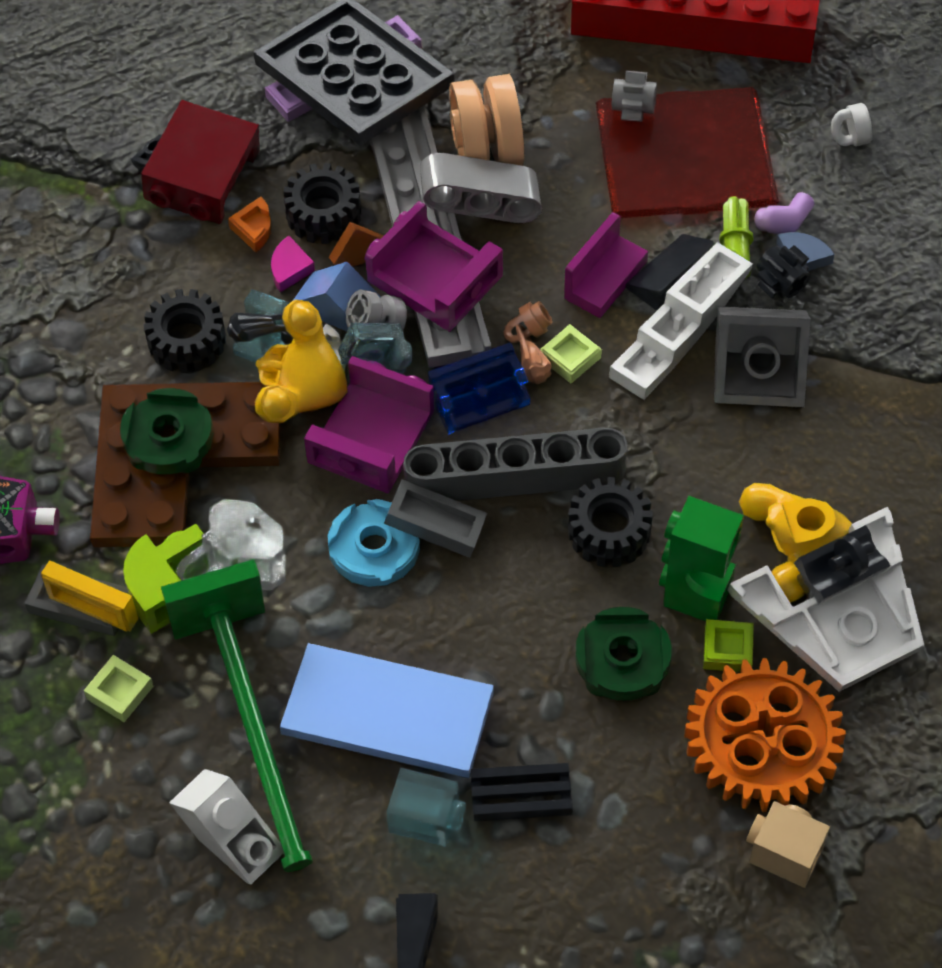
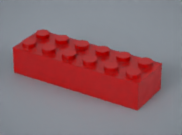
(725, 26)

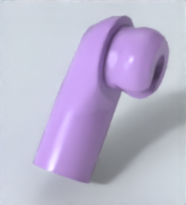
(784, 218)

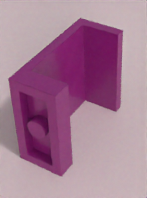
(372, 425)

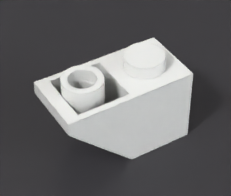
(227, 824)

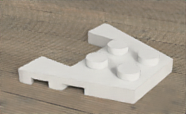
(850, 632)

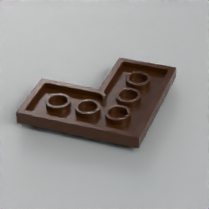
(139, 502)

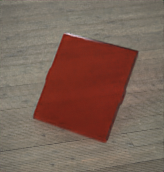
(687, 154)

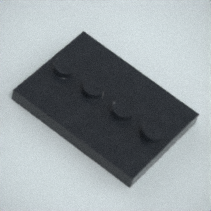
(354, 69)

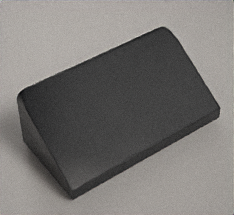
(667, 269)

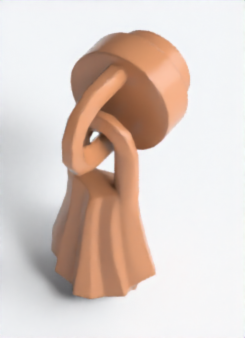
(532, 359)

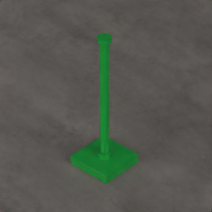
(216, 602)

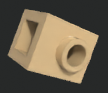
(787, 842)

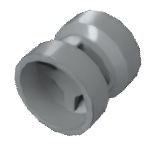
(370, 308)

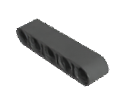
(535, 454)

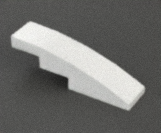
(680, 321)

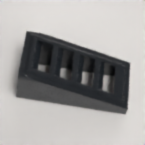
(415, 928)

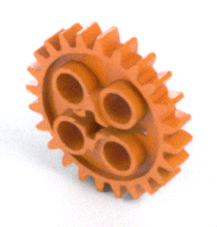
(777, 771)

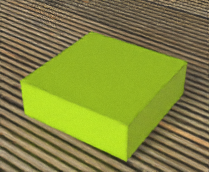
(727, 644)

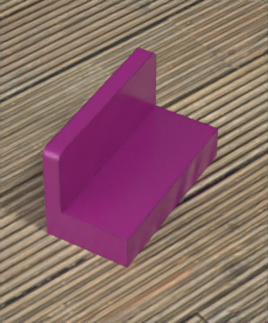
(602, 268)

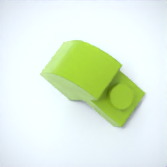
(151, 567)

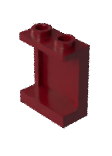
(199, 161)

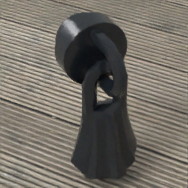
(248, 326)

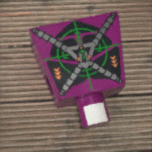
(22, 519)

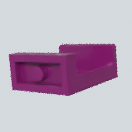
(432, 268)

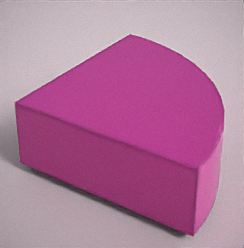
(290, 264)

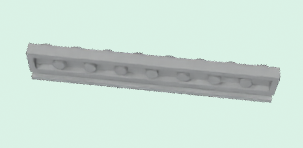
(398, 160)

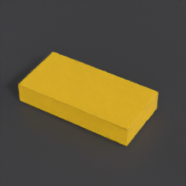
(89, 596)

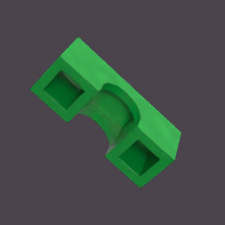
(699, 558)

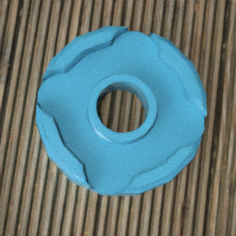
(367, 565)

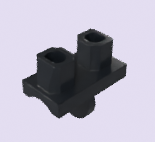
(840, 565)

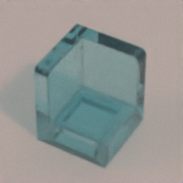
(263, 304)

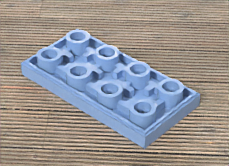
(387, 710)

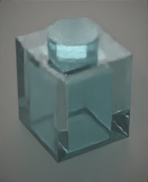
(425, 807)

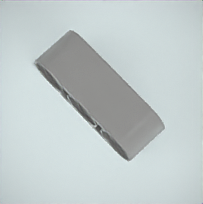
(480, 188)

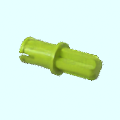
(736, 230)

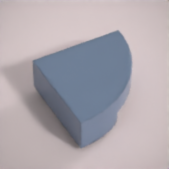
(815, 249)

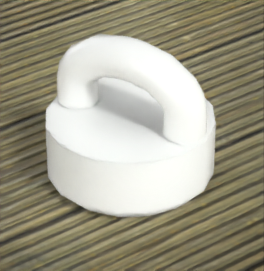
(858, 126)

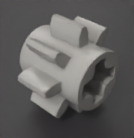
(634, 96)

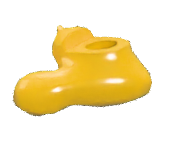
(302, 373)
(796, 527)

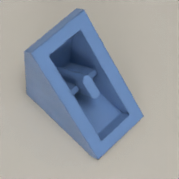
(331, 290)

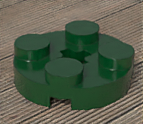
(170, 454)
(619, 679)

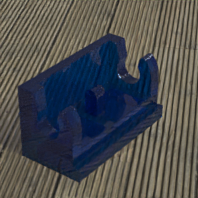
(479, 388)

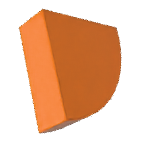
(252, 224)

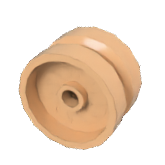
(492, 123)

